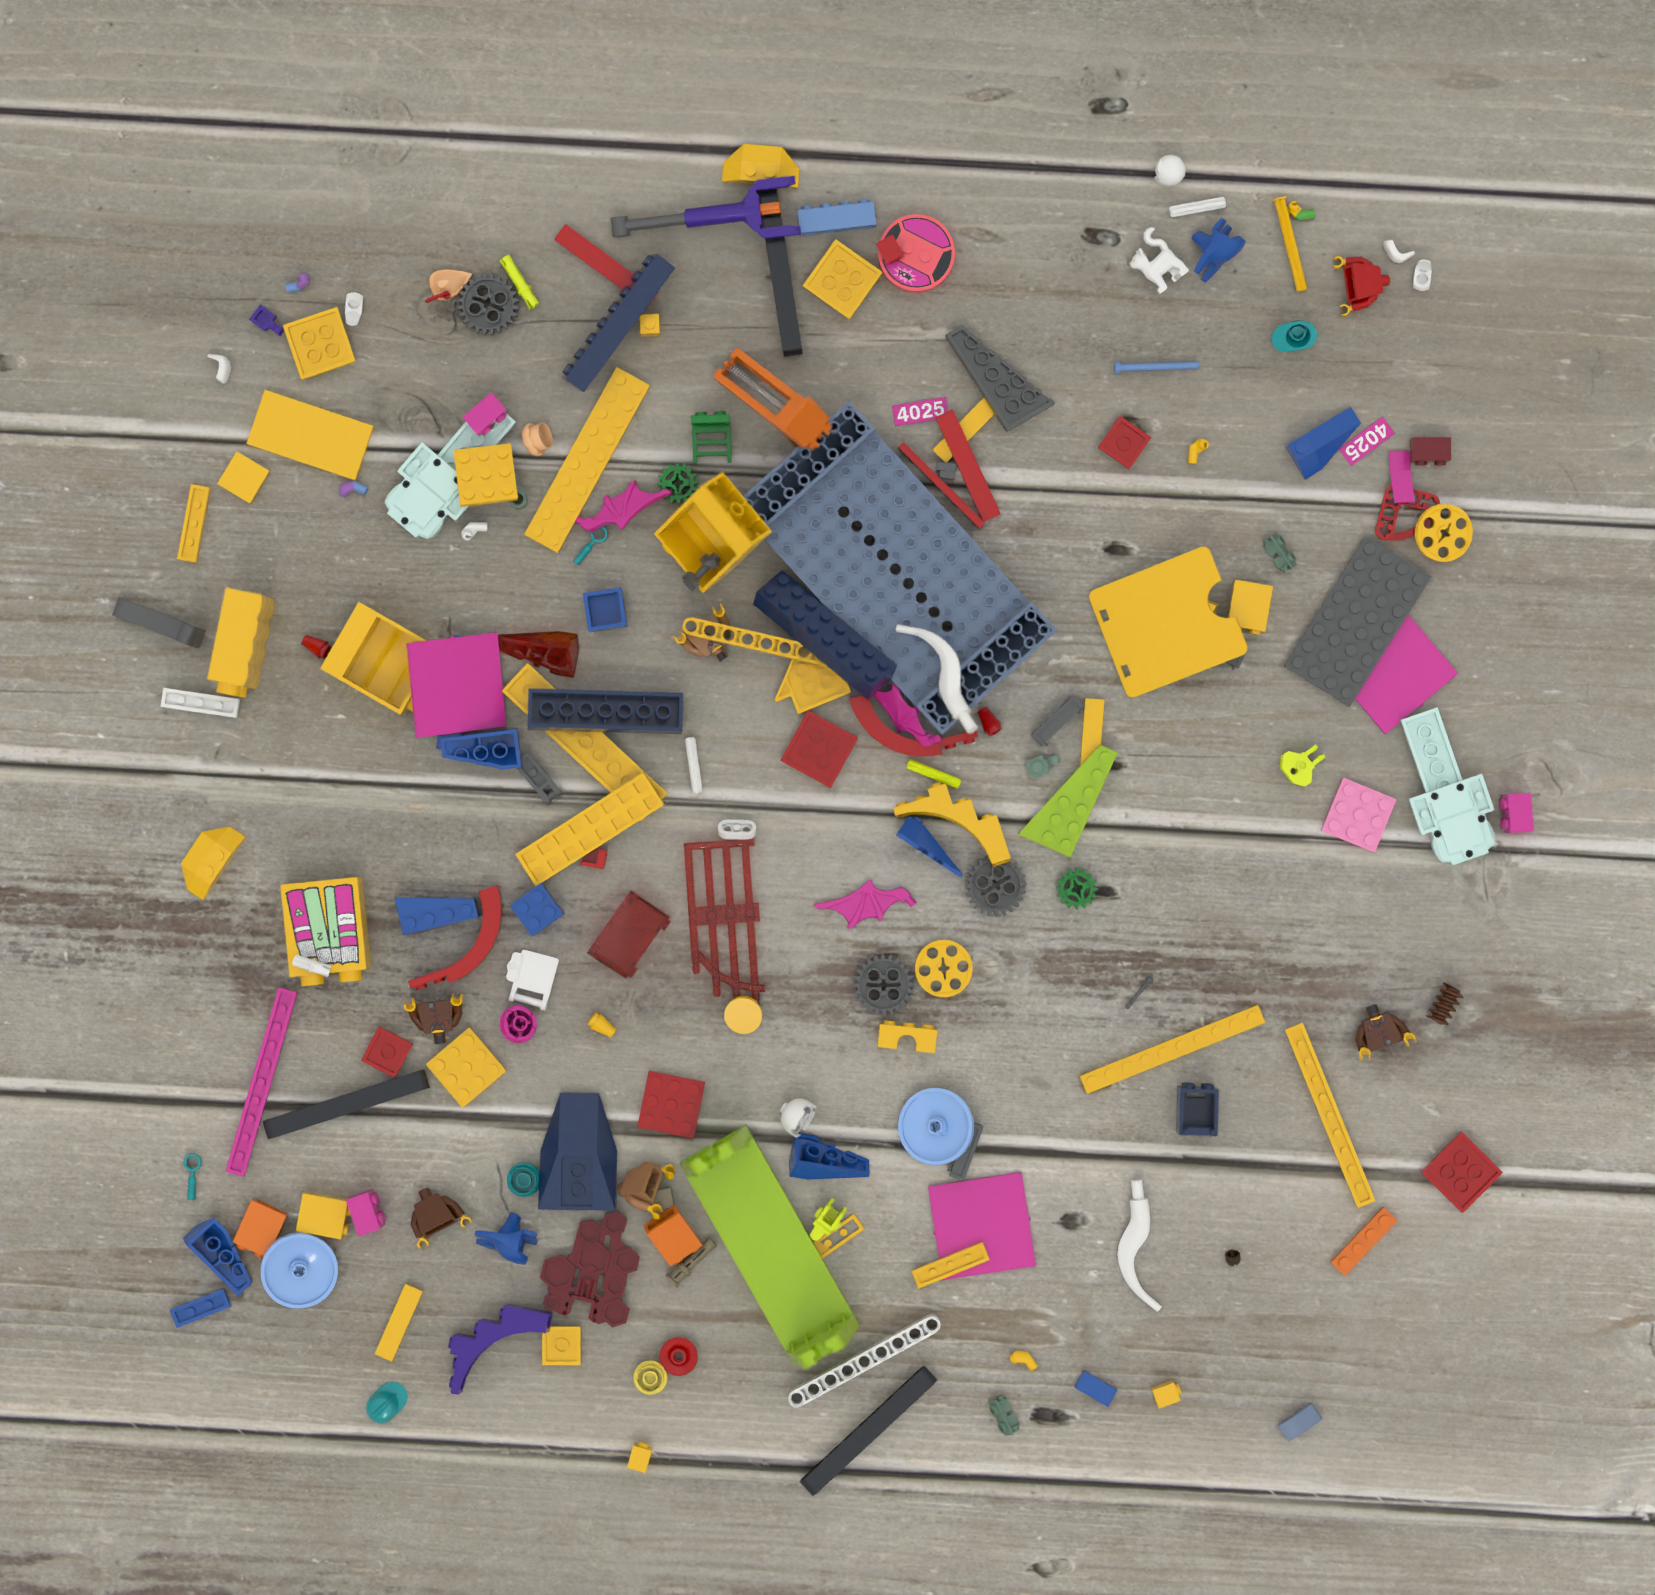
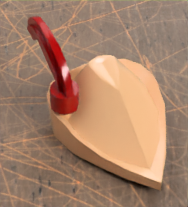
(447, 284)

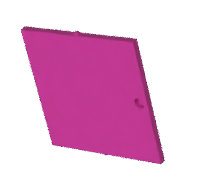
(1404, 677)
(456, 684)
(986, 1212)

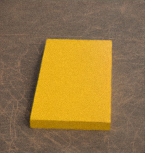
(310, 435)

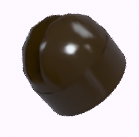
(1232, 1257)

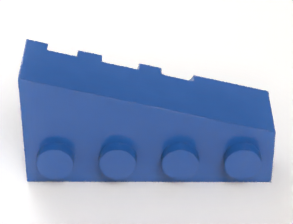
(427, 913)

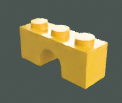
(890, 1034)

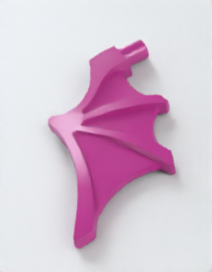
(622, 508)
(904, 716)
(866, 903)

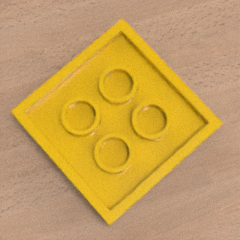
(842, 279)
(319, 343)
(485, 475)
(466, 1067)

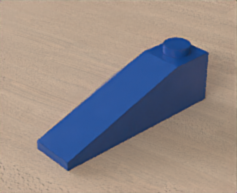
(1319, 445)
(490, 748)
(919, 837)
(819, 1160)
(215, 1248)

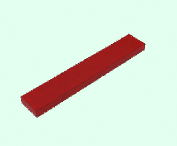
(594, 257)
(967, 465)
(942, 486)

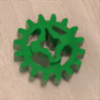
(686, 482)
(1087, 884)

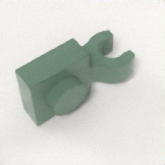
(1039, 766)

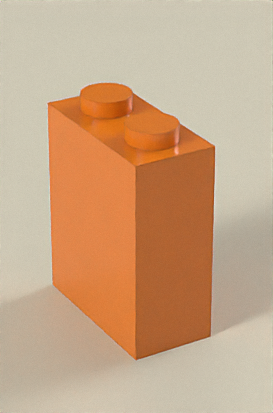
(260, 1227)
(673, 1235)

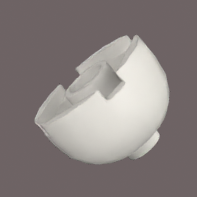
(796, 1115)

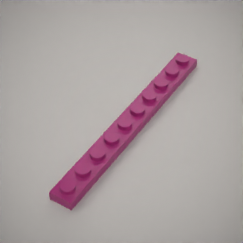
(261, 1081)

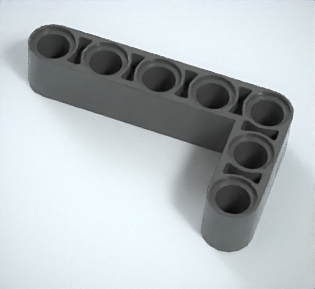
(159, 623)

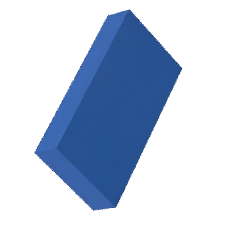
(1095, 1388)

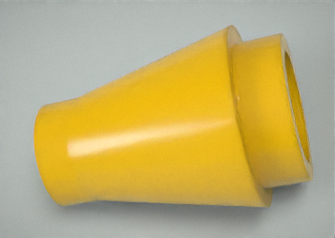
(601, 1025)

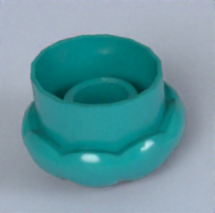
(523, 1179)

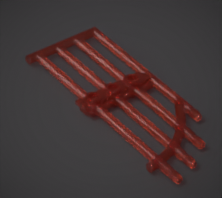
(723, 914)

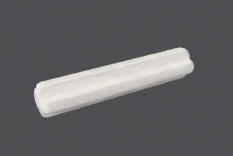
(1197, 206)
(693, 765)

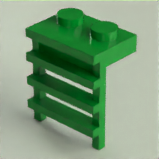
(714, 423)

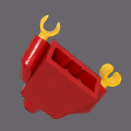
(1362, 282)

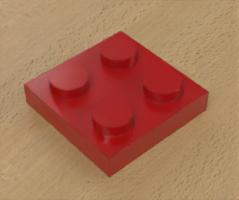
(1124, 442)
(387, 1052)

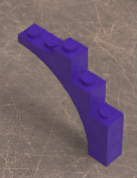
(469, 1348)

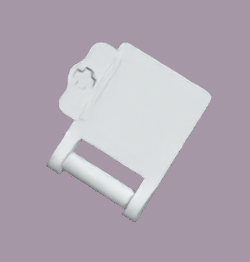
(533, 973)

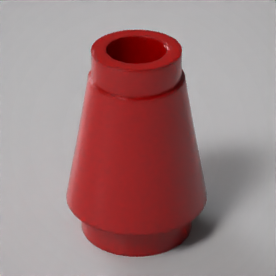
(317, 646)
(989, 722)

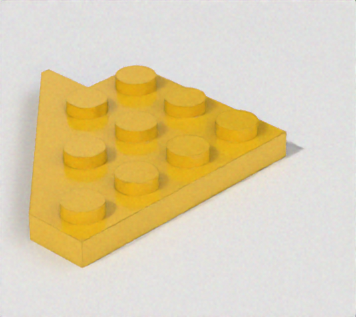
(810, 684)

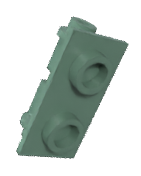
(1285, 557)
(999, 1408)

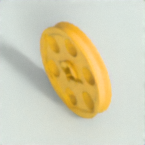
(1445, 541)
(935, 974)

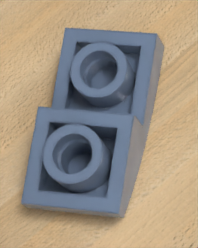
(1300, 1422)

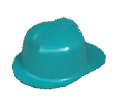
(1294, 336)
(386, 1402)

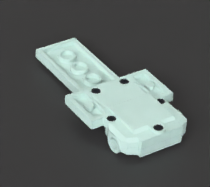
(431, 482)
(1450, 806)

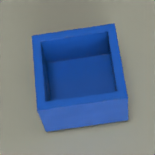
(605, 610)
(537, 909)

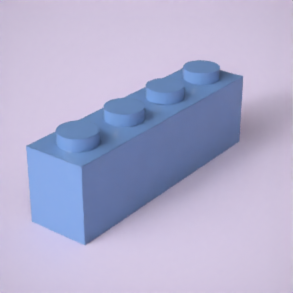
(837, 218)

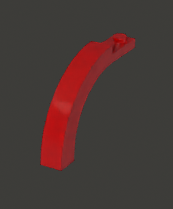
(897, 743)
(487, 937)

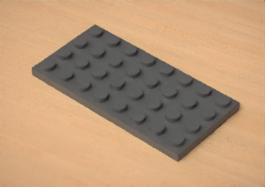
(1357, 621)

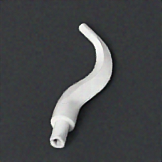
(949, 676)
(1133, 1239)

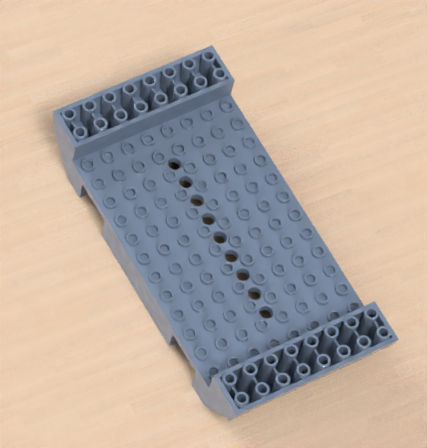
(859, 471)

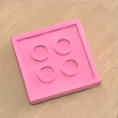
(1358, 815)

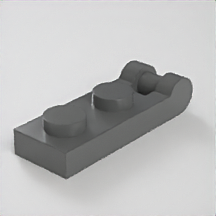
(538, 778)

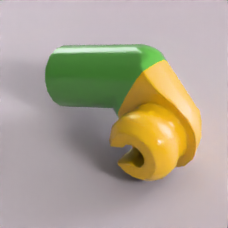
(1298, 213)

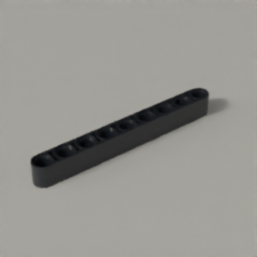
(781, 282)
(346, 1104)
(868, 1430)

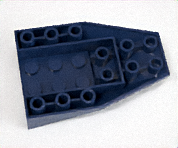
(578, 1157)

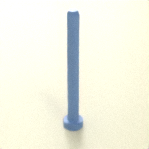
(1154, 366)

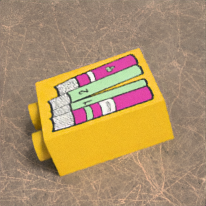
(327, 924)

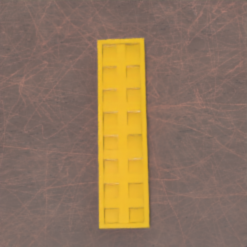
(590, 829)

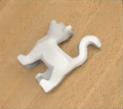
(1162, 263)

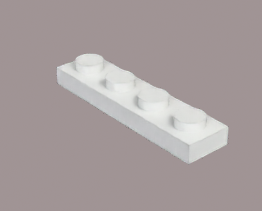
(200, 702)

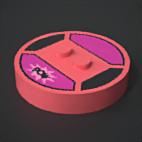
(926, 251)

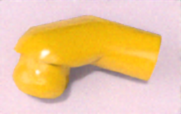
(1195, 448)
(1023, 1357)

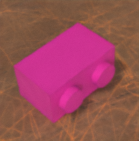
(485, 415)

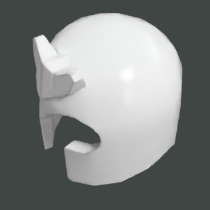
(1169, 170)

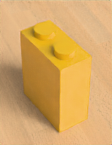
(1250, 605)
(323, 1215)

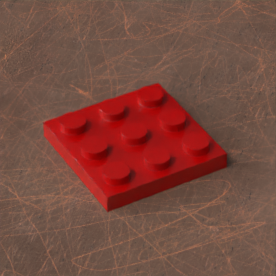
(819, 749)
(671, 1104)
(1461, 1172)

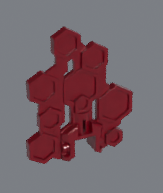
(593, 1260)

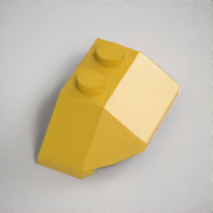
(758, 162)
(209, 859)

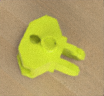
(1301, 764)
(826, 1220)

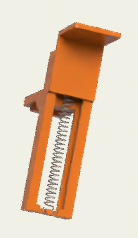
(798, 420)

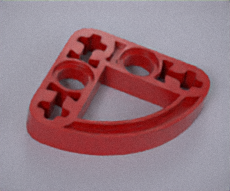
(1390, 527)

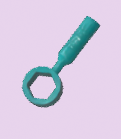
(588, 547)
(192, 1180)

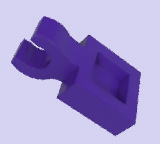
(265, 319)

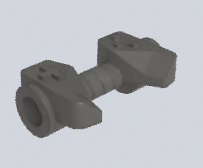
(709, 562)

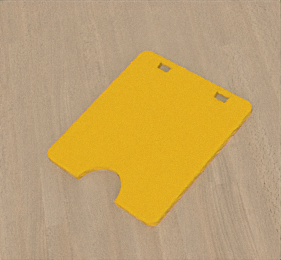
(1165, 624)

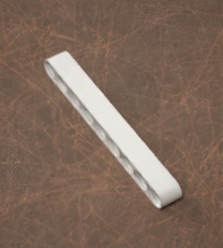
(858, 1368)

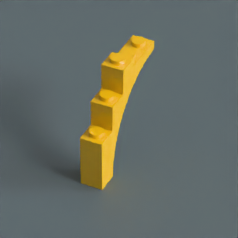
(962, 813)

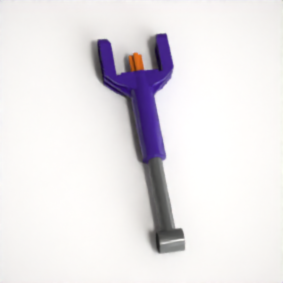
(749, 211)

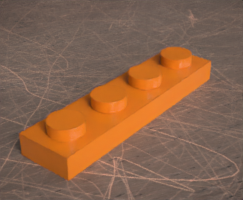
(1363, 1241)

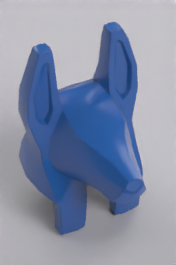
(1216, 248)
(508, 1240)

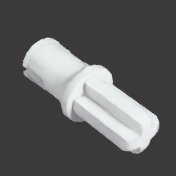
(311, 965)

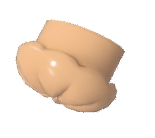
(537, 438)

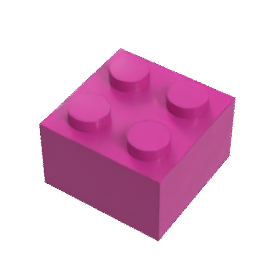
(1516, 813)
(366, 1212)

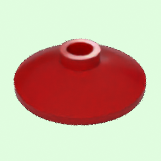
(678, 1366)

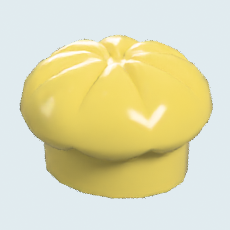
(650, 1377)

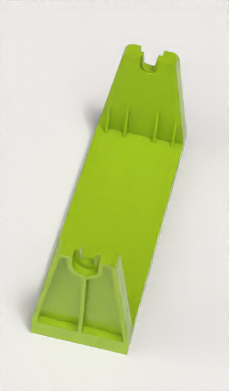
(771, 1247)

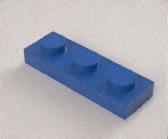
(200, 1308)

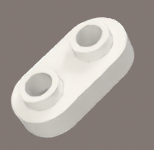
(736, 829)

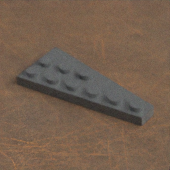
(1000, 384)

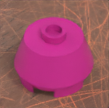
(518, 1024)

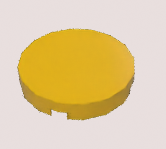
(743, 1015)

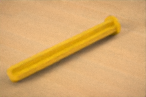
(1290, 243)

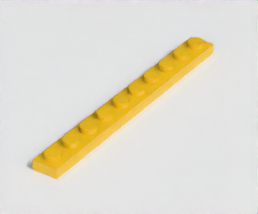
(1172, 1049)
(1329, 1115)

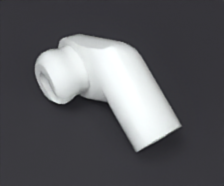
(472, 528)

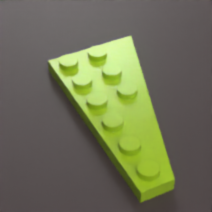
(1067, 811)

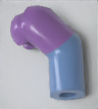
(298, 285)
(350, 486)

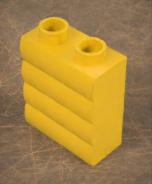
(710, 522)
(240, 641)
(374, 658)

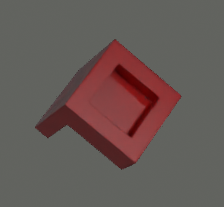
(890, 250)
(595, 858)

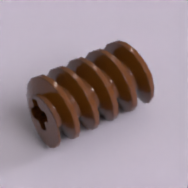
(1445, 1004)

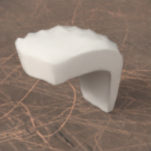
(1393, 253)
(1422, 275)
(353, 308)
(224, 367)

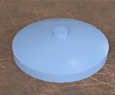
(936, 1126)
(299, 1270)

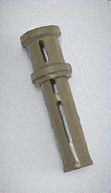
(682, 1267)

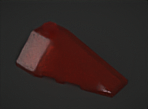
(549, 649)

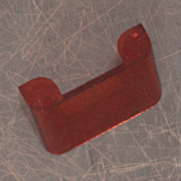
(629, 934)

